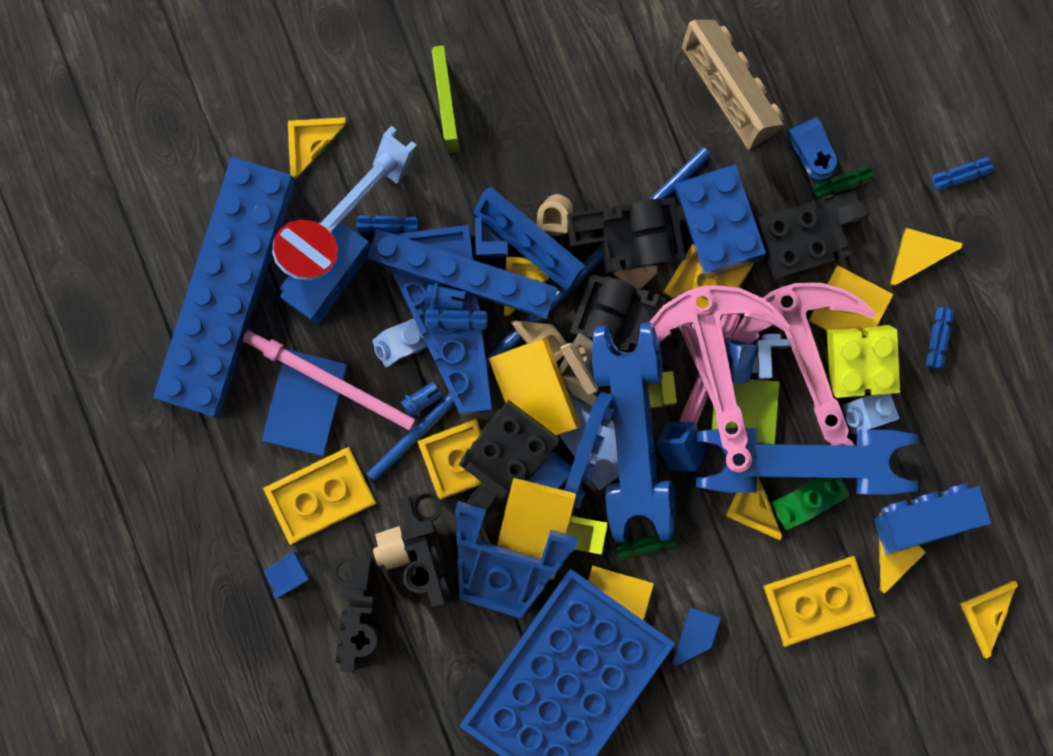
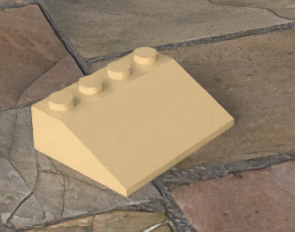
(731, 83)

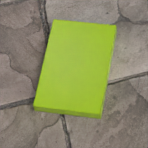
(445, 99)

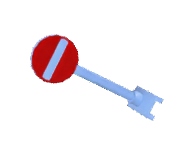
(307, 247)

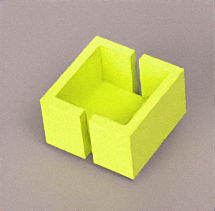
(863, 362)

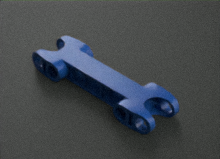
(629, 379)
(865, 462)

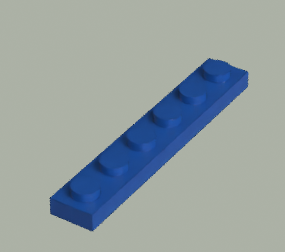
(462, 274)

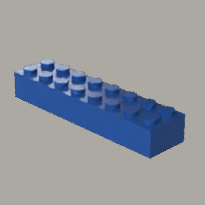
(224, 287)

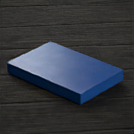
(303, 407)

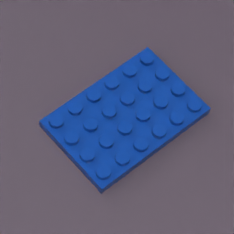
(568, 676)

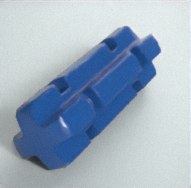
(962, 174)
(389, 224)
(456, 319)
(940, 338)

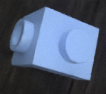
(398, 342)
(763, 362)
(870, 412)

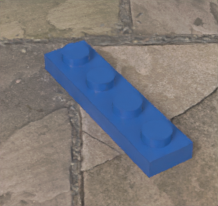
(529, 239)
(590, 444)

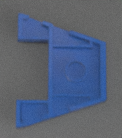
(500, 576)

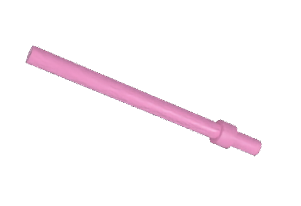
(274, 350)

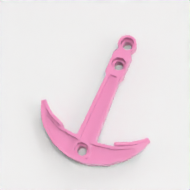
(809, 297)
(707, 323)

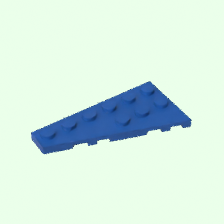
(455, 351)

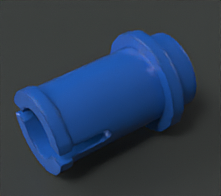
(442, 297)
(419, 400)

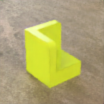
(663, 393)
(589, 534)

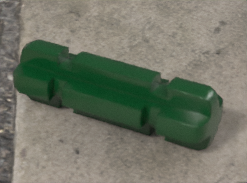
(843, 182)
(644, 547)

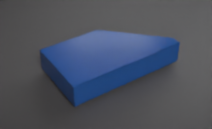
(696, 635)

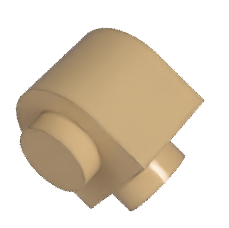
(553, 215)
(391, 549)

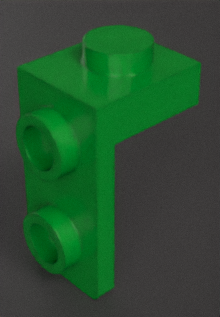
(809, 501)

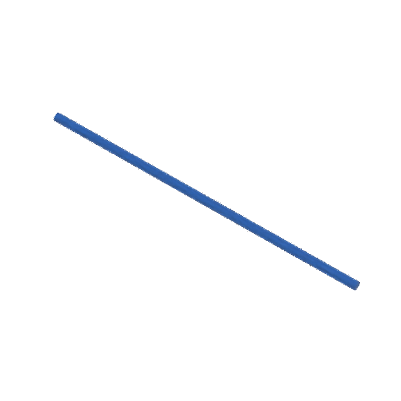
(514, 338)

